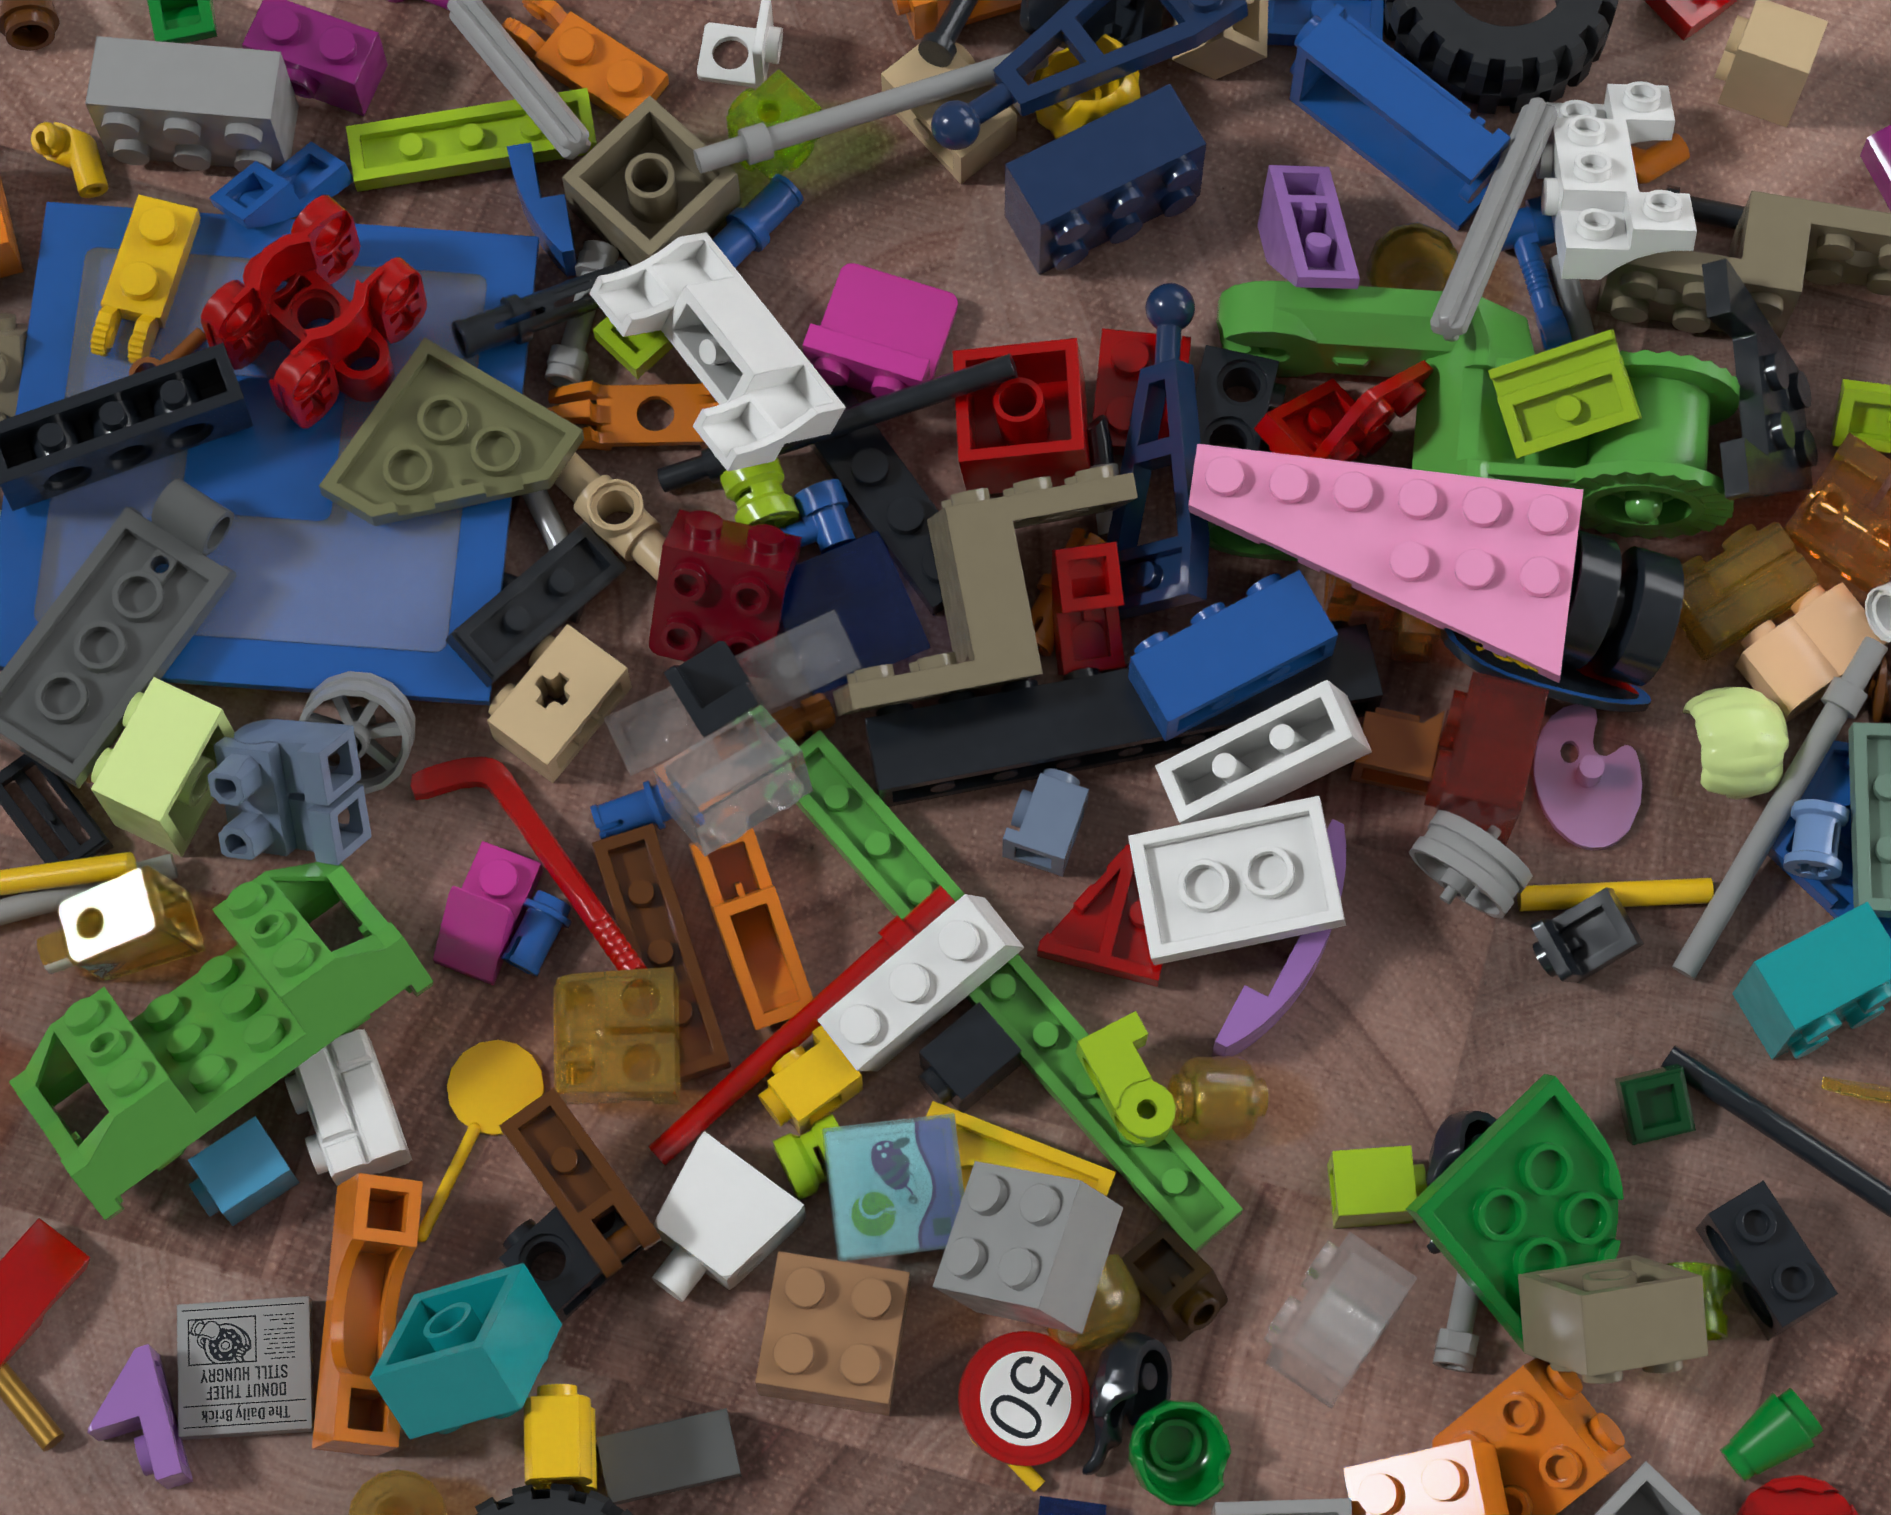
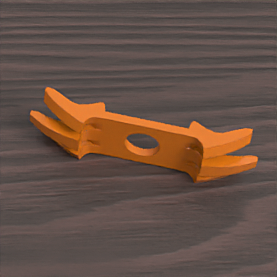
(618, 413)

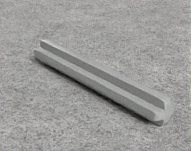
(520, 77)

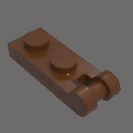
(578, 1180)

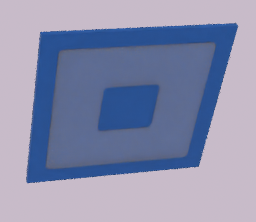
(312, 579)

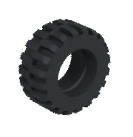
(1496, 62)

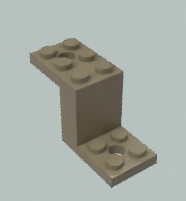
(985, 589)

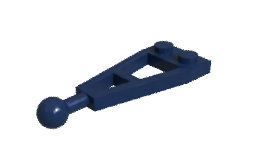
(958, 123)
(1174, 568)

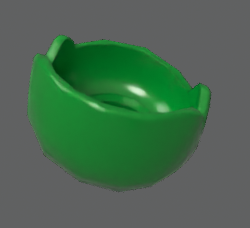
(1179, 1453)

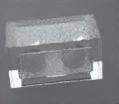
(733, 780)

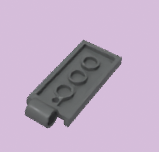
(114, 631)

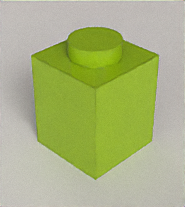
(1373, 1186)

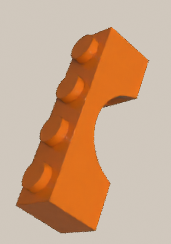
(368, 1261)

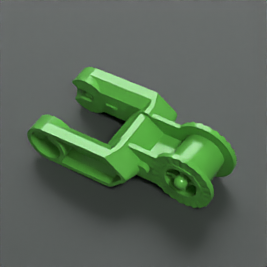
(1634, 477)

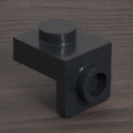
(1585, 937)

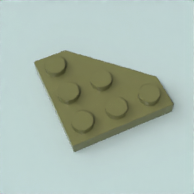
(447, 443)

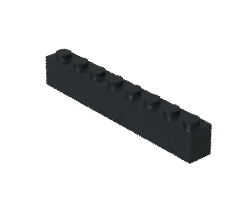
(1068, 725)

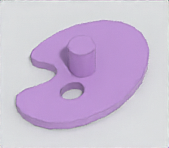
(1590, 798)

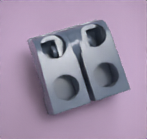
(286, 793)

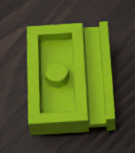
(1564, 393)

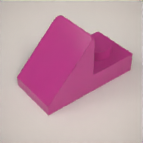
(485, 912)

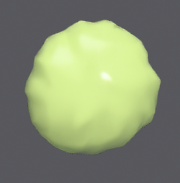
(1740, 741)

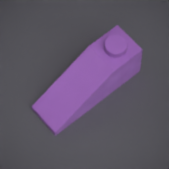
(1306, 229)

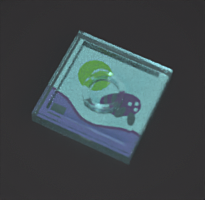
(893, 1185)

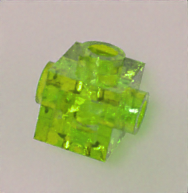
(773, 103)

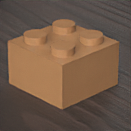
(833, 1333)

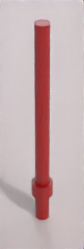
(797, 1029)

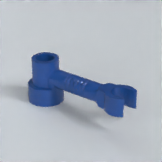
(1526, 236)
(822, 516)

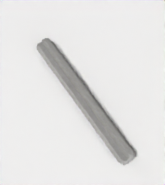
(1493, 220)

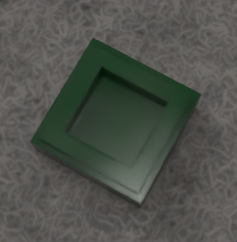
(1655, 1104)

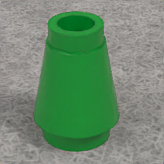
(1772, 1435)

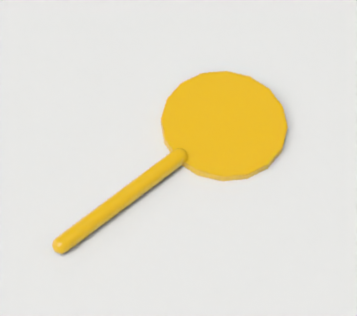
(484, 1091)

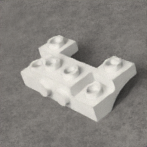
(1594, 184)
(732, 345)

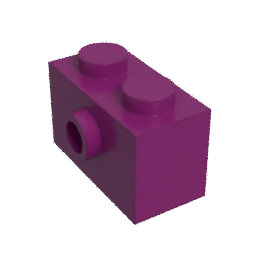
(321, 53)

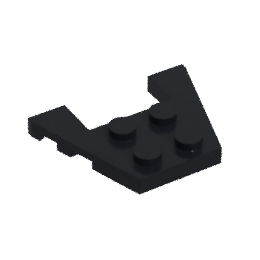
(1775, 441)

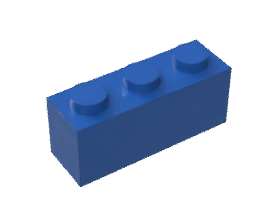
(1231, 653)

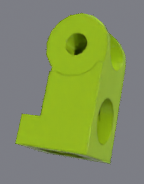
(1135, 1102)

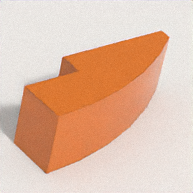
(753, 930)

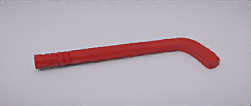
(497, 779)

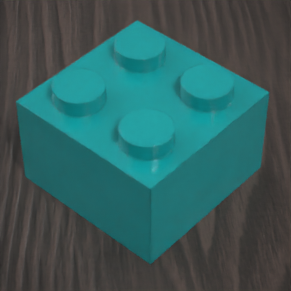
(1818, 984)
(466, 1352)

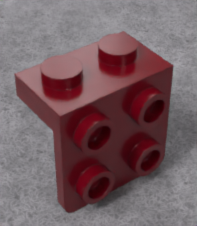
(719, 584)

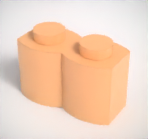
(1807, 651)

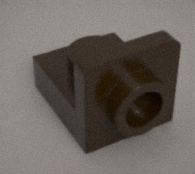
(1175, 1281)

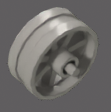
(366, 730)
(1470, 864)

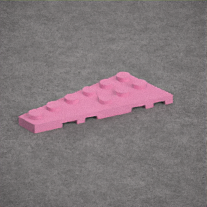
(1435, 544)

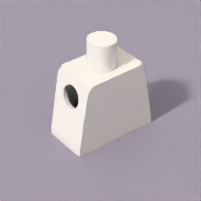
(721, 1220)

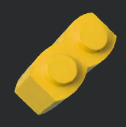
(560, 1439)

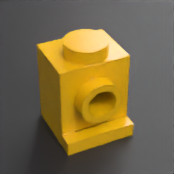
(810, 1083)

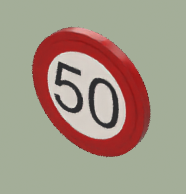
(1024, 1398)

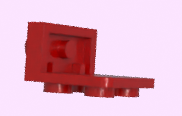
(1334, 426)

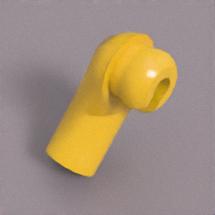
(74, 151)

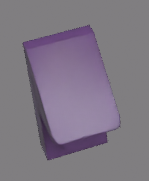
(144, 1402)

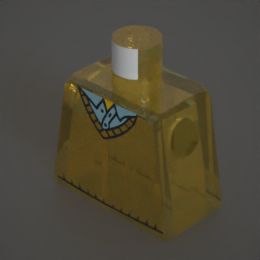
(123, 927)

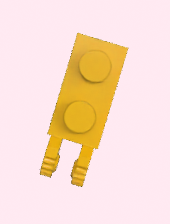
(145, 274)

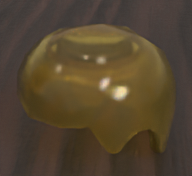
(1412, 258)
(1111, 1313)

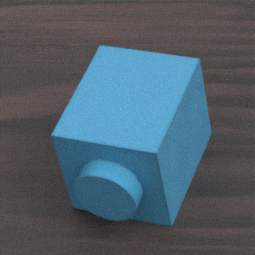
(240, 1173)

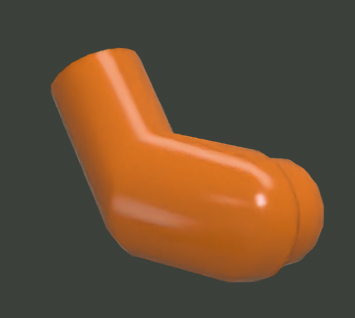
(1659, 158)

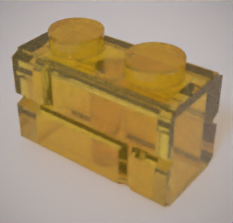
(1742, 587)

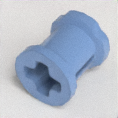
(1816, 839)

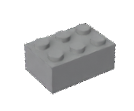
(191, 104)

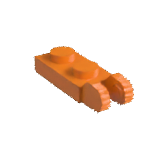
(588, 58)

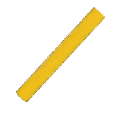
(66, 873)
(1629, 893)

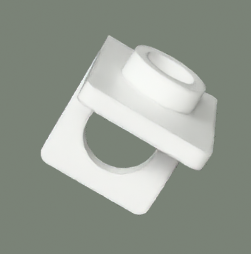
(762, 43)

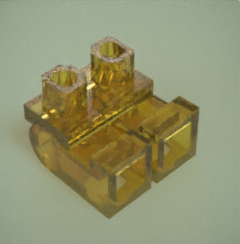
(617, 1037)

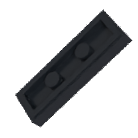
(535, 604)

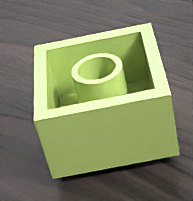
(160, 766)

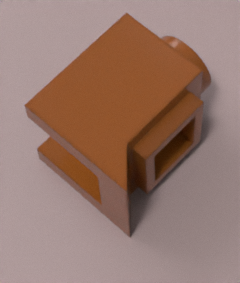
(1401, 751)

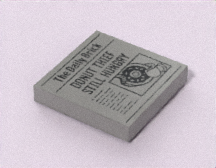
(245, 1368)

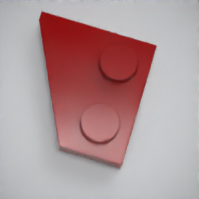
(1106, 928)

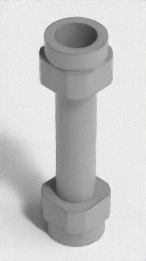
(567, 360)
(1456, 1344)

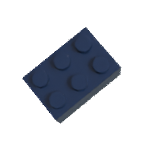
(1104, 180)

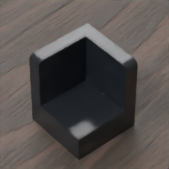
(713, 688)

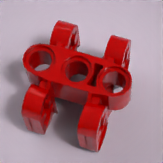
(310, 260)

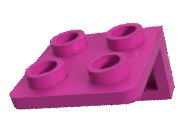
(880, 331)

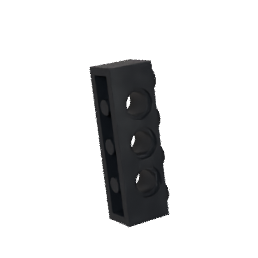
(120, 426)

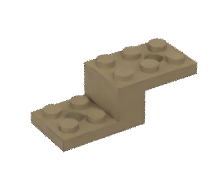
(1771, 252)

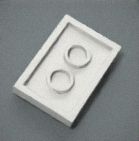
(1236, 880)

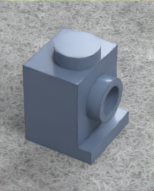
(1047, 822)

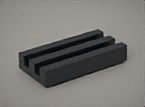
(16, 771)

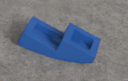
(269, 197)
(545, 215)

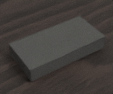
(668, 1457)

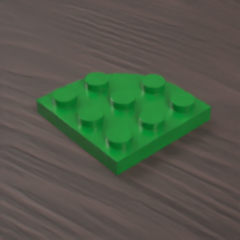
(1525, 1199)

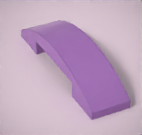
(1256, 1013)

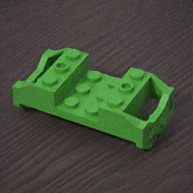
(218, 1033)

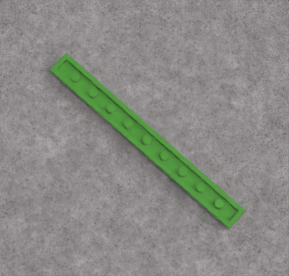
(901, 877)

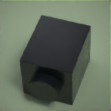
(968, 1059)

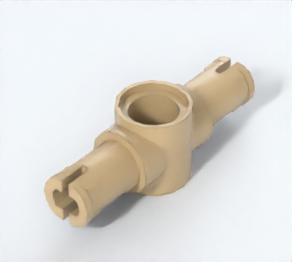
(600, 496)

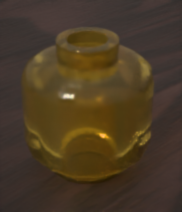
(1218, 1098)

